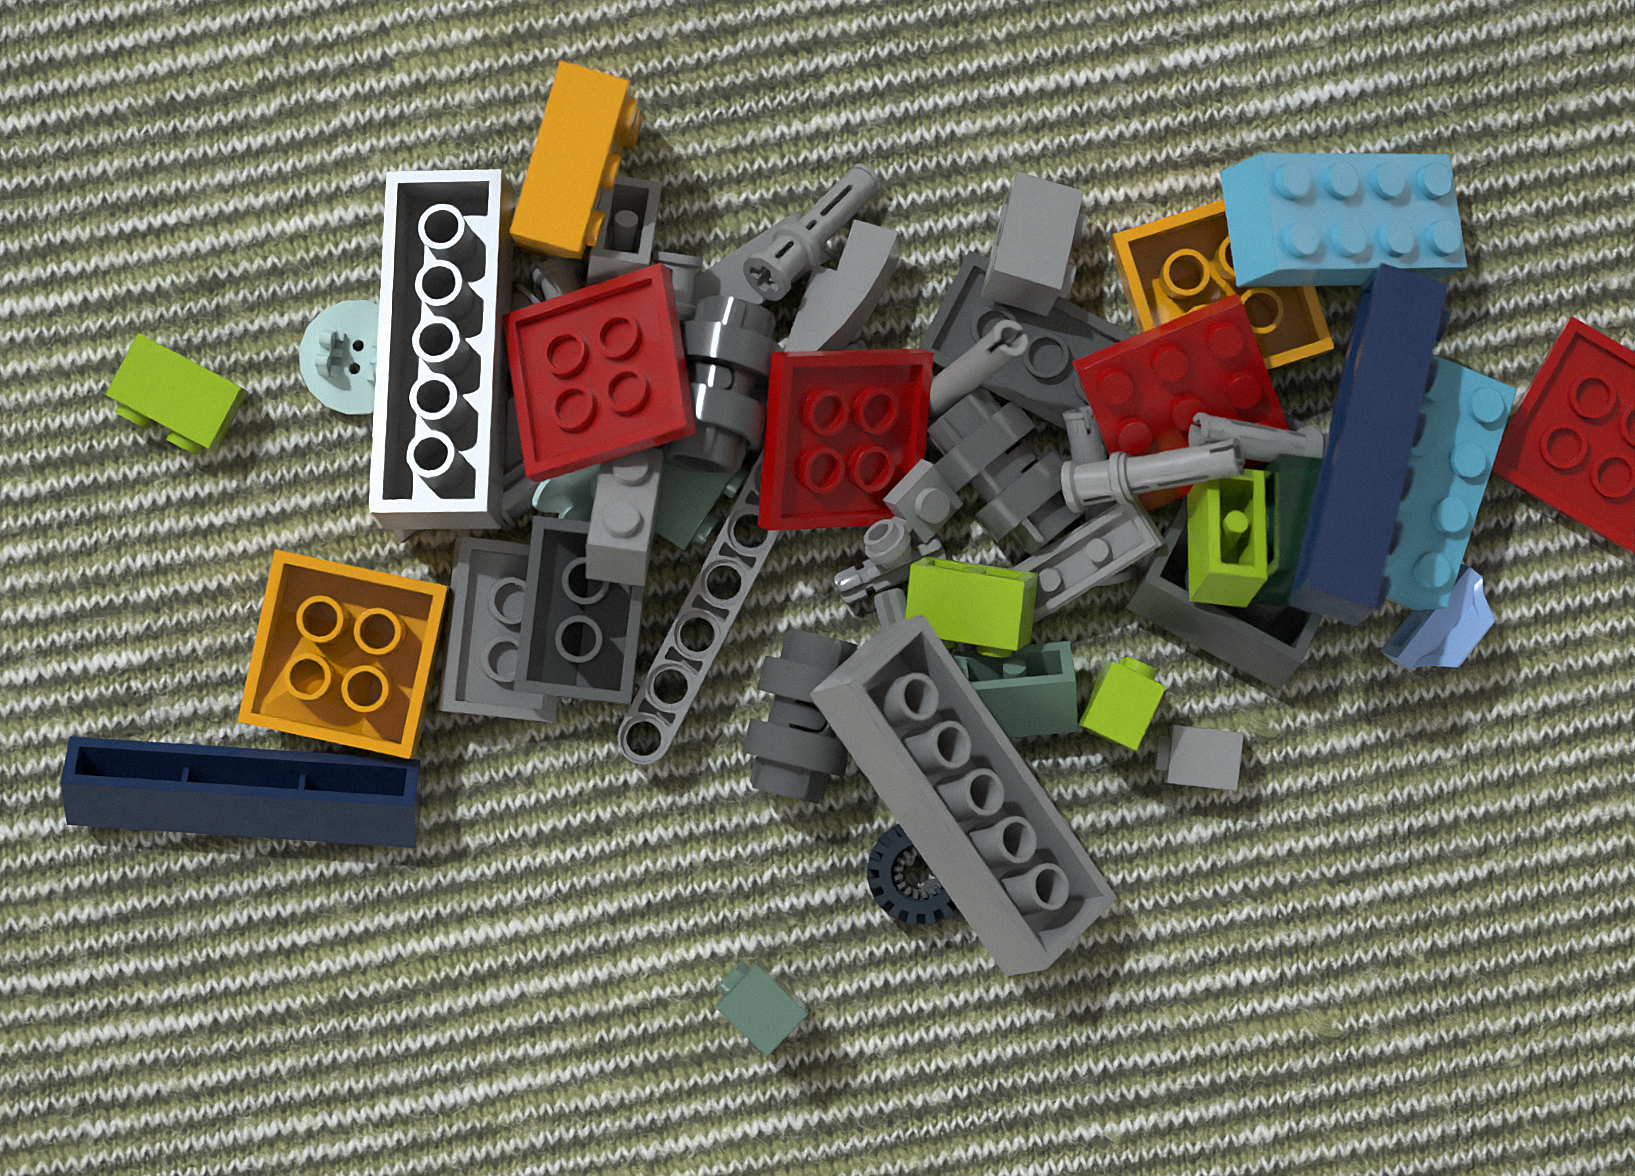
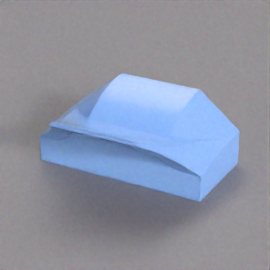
(1445, 634)

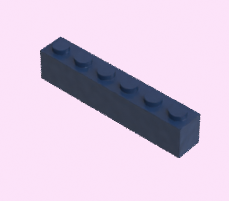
(1370, 446)
(242, 792)

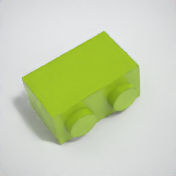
(176, 394)
(1227, 539)
(974, 604)
(1122, 702)

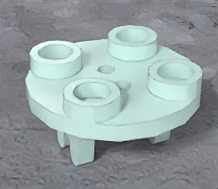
(329, 353)

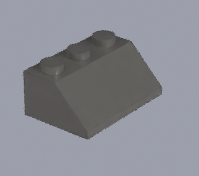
(576, 630)
(1254, 638)

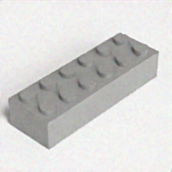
(442, 350)
(964, 796)

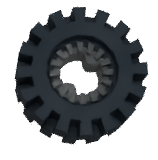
(890, 890)

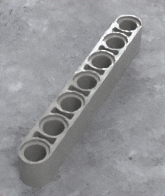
(703, 605)

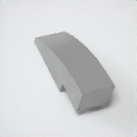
(843, 300)

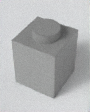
(1199, 757)

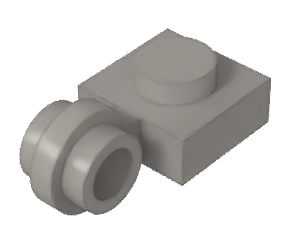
(920, 507)

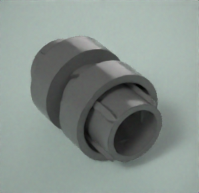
(725, 361)
(989, 451)
(787, 758)

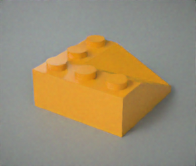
(573, 158)
(1188, 264)
(345, 654)

